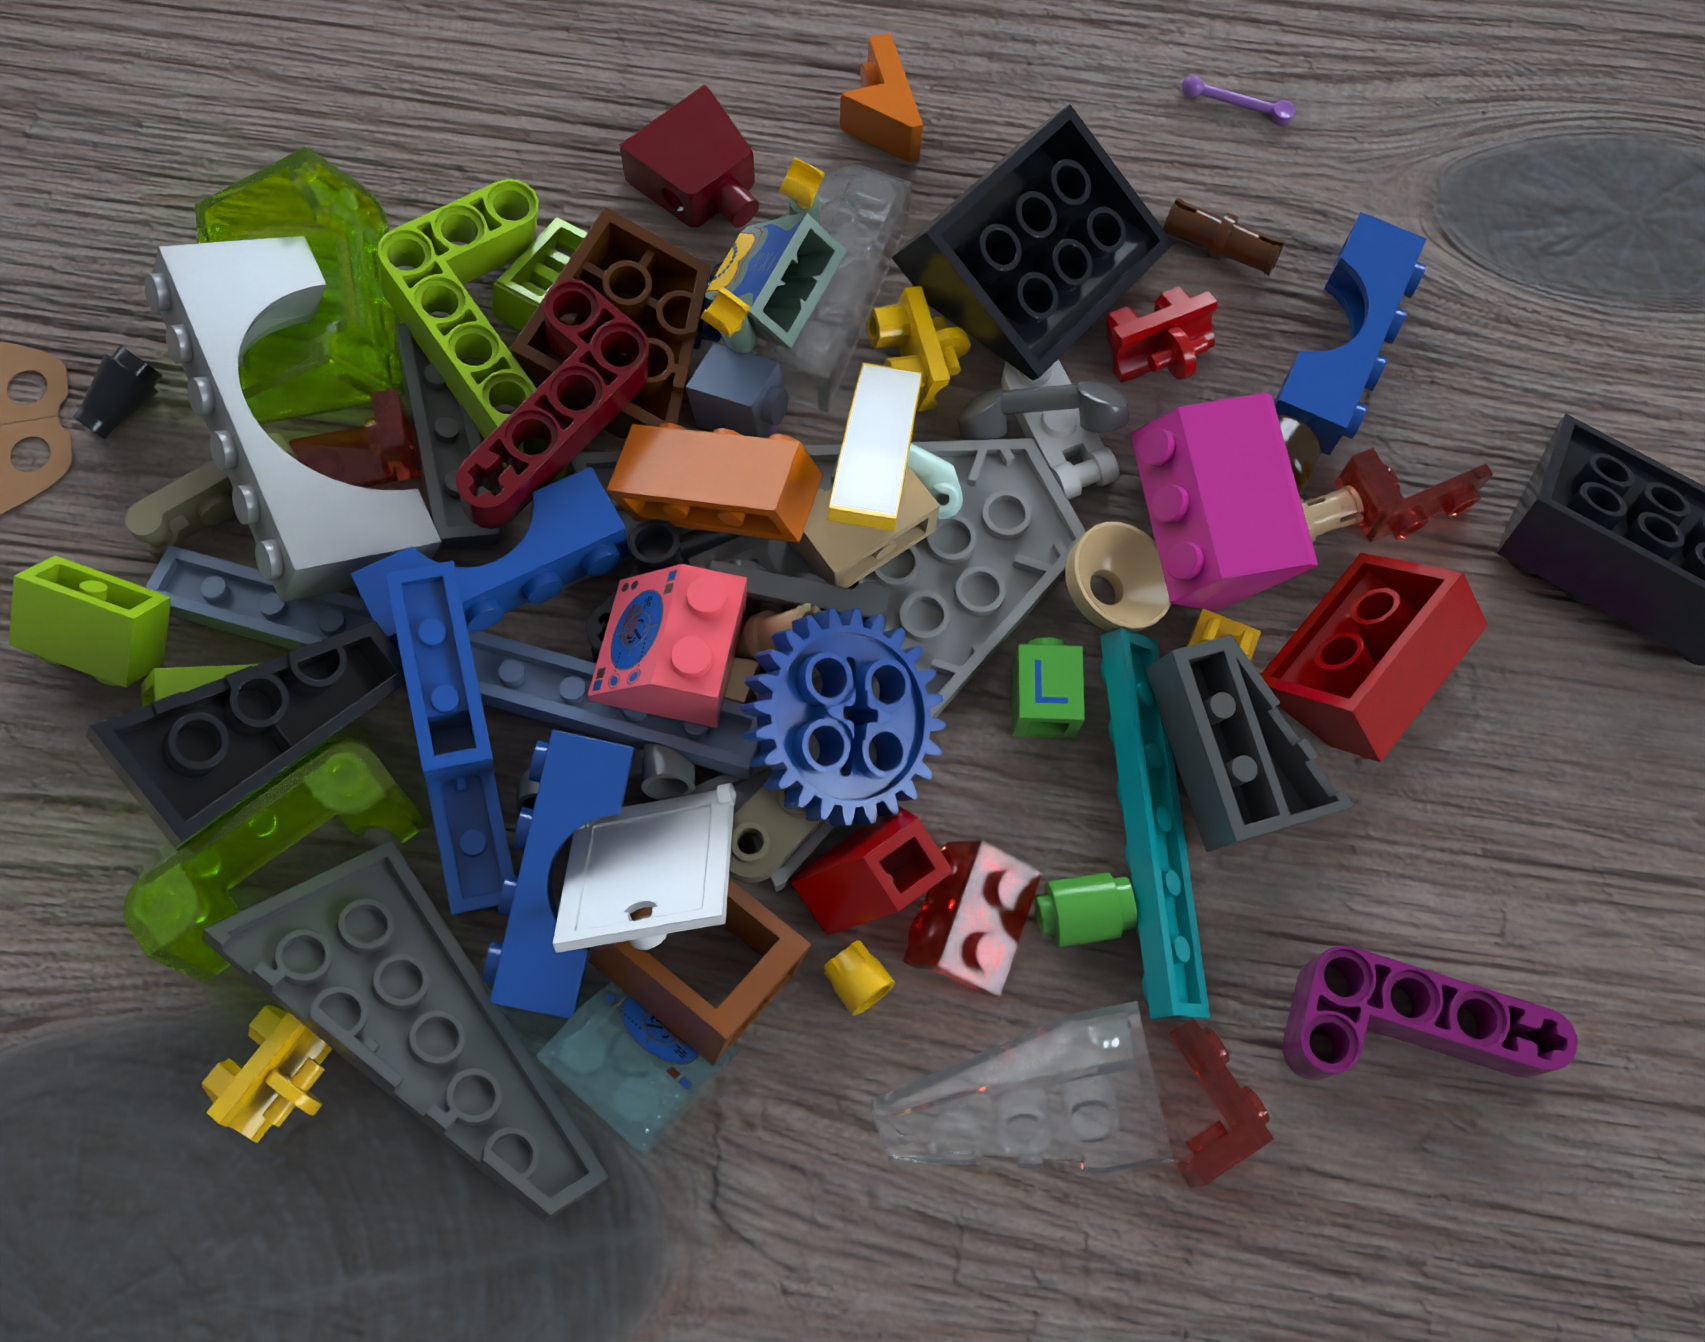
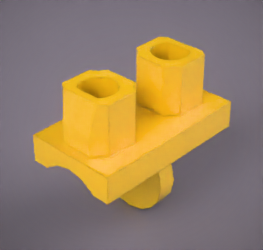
(923, 342)
(272, 1079)

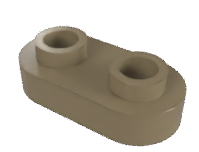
(779, 828)

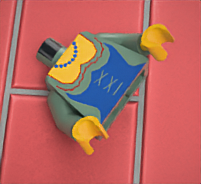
(775, 270)

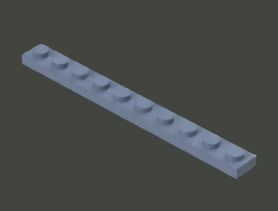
(507, 671)

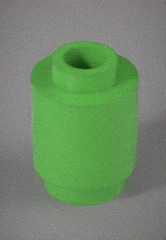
(1086, 909)

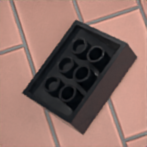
(1036, 246)
(1615, 535)

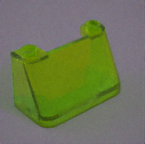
(351, 340)
(189, 884)

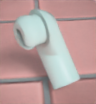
(938, 478)

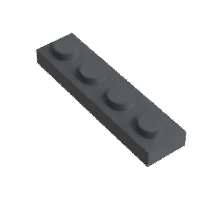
(442, 441)

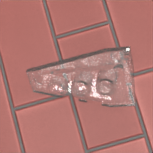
(1055, 1093)

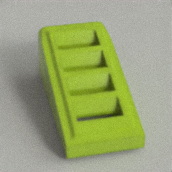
(513, 294)

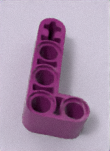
(1431, 1023)

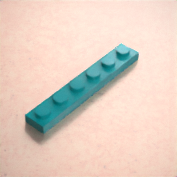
(1154, 833)

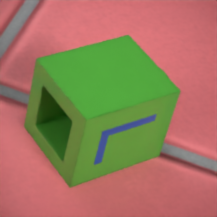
(1047, 689)

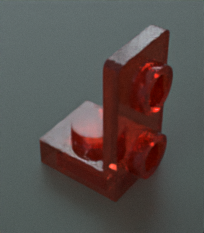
(365, 454)
(1388, 510)
(1214, 1147)

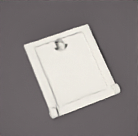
(652, 856)

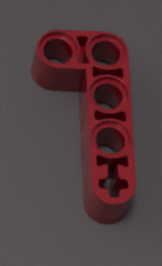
(542, 413)

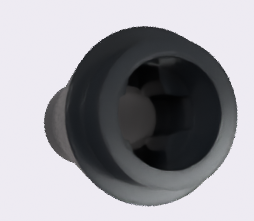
(117, 391)

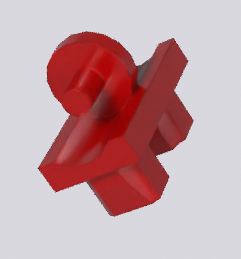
(1163, 338)

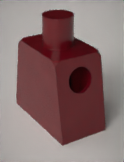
(693, 162)

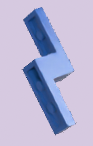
(451, 734)

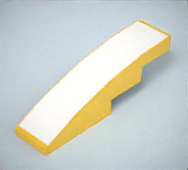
(876, 448)

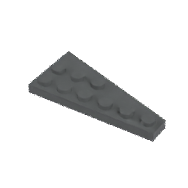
(396, 997)

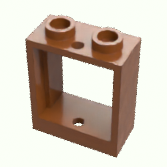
(681, 1008)

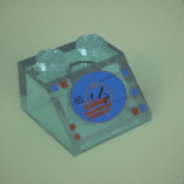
(629, 1067)

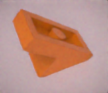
(884, 108)

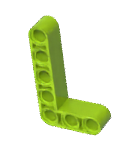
(438, 286)

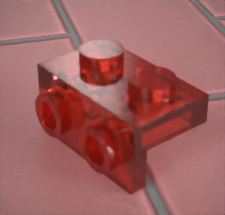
(973, 917)

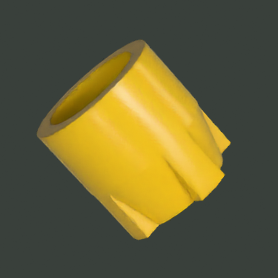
(858, 978)

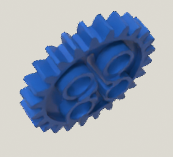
(793, 710)

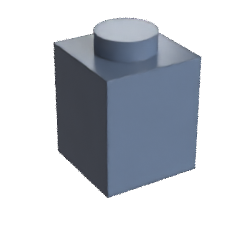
(737, 392)

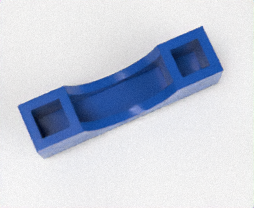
(1368, 282)
(569, 537)
(578, 784)

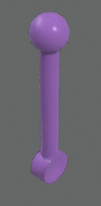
(1280, 112)

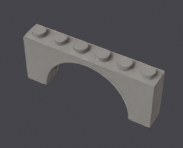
(304, 524)

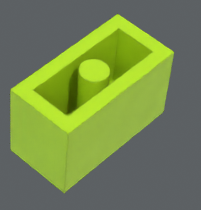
(89, 621)

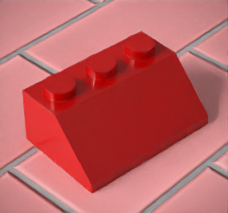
(1375, 652)

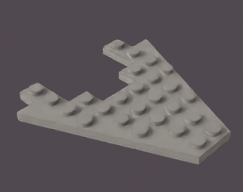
(949, 592)

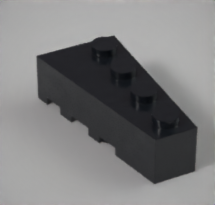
(226, 739)

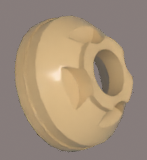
(1132, 567)

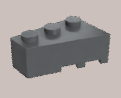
(1235, 748)

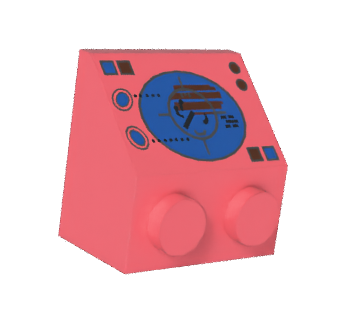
(671, 643)

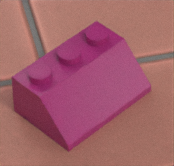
(1222, 501)

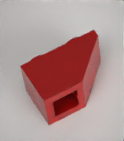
(872, 873)

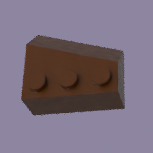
(653, 287)

